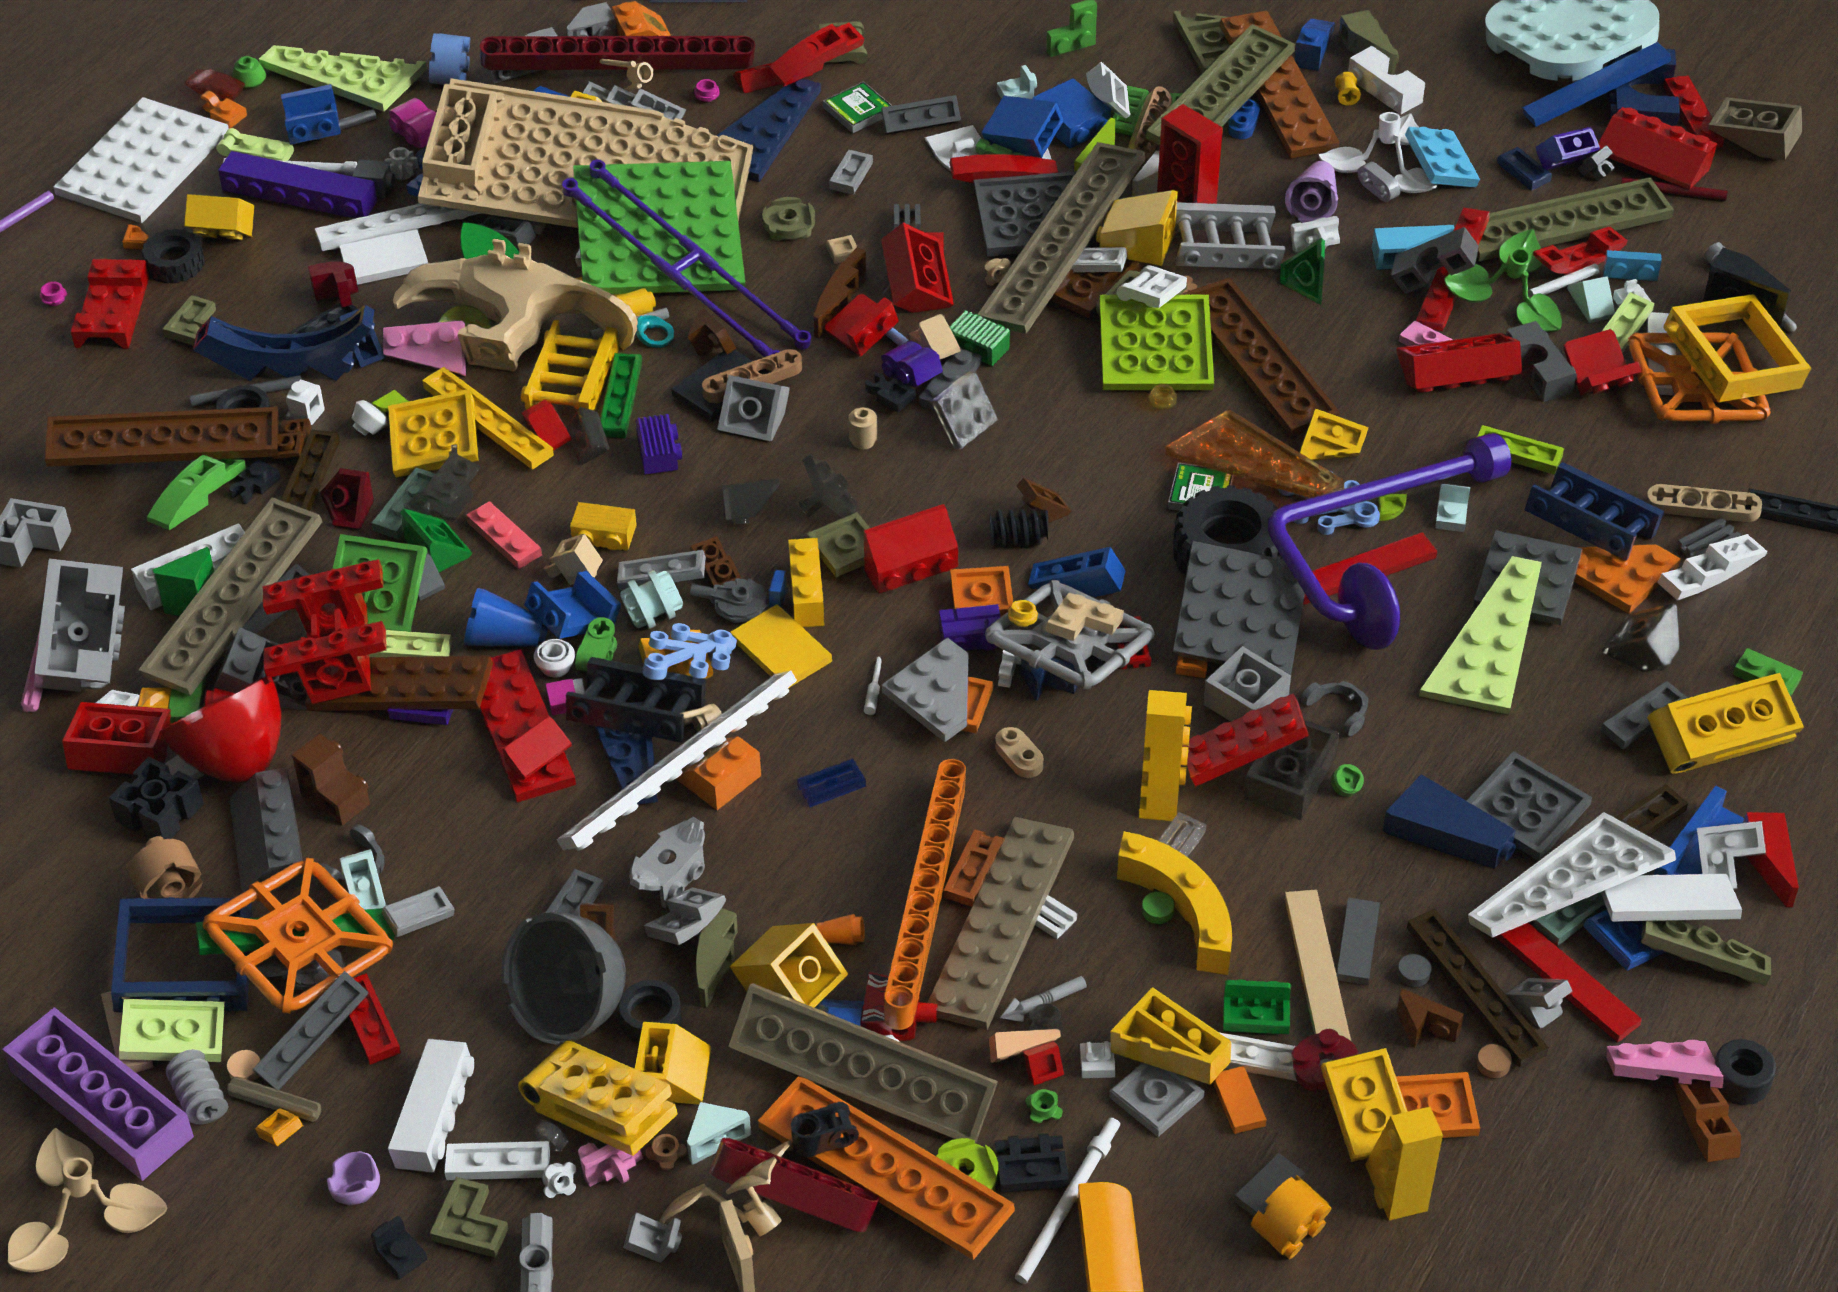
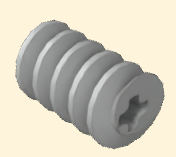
(196, 1087)

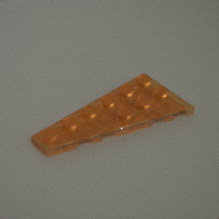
(1246, 451)

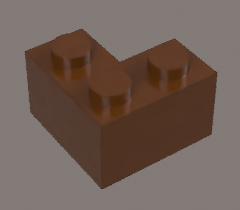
(327, 781)

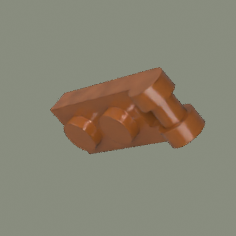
(972, 868)

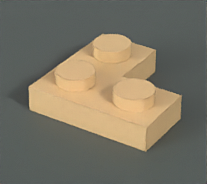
(1078, 612)

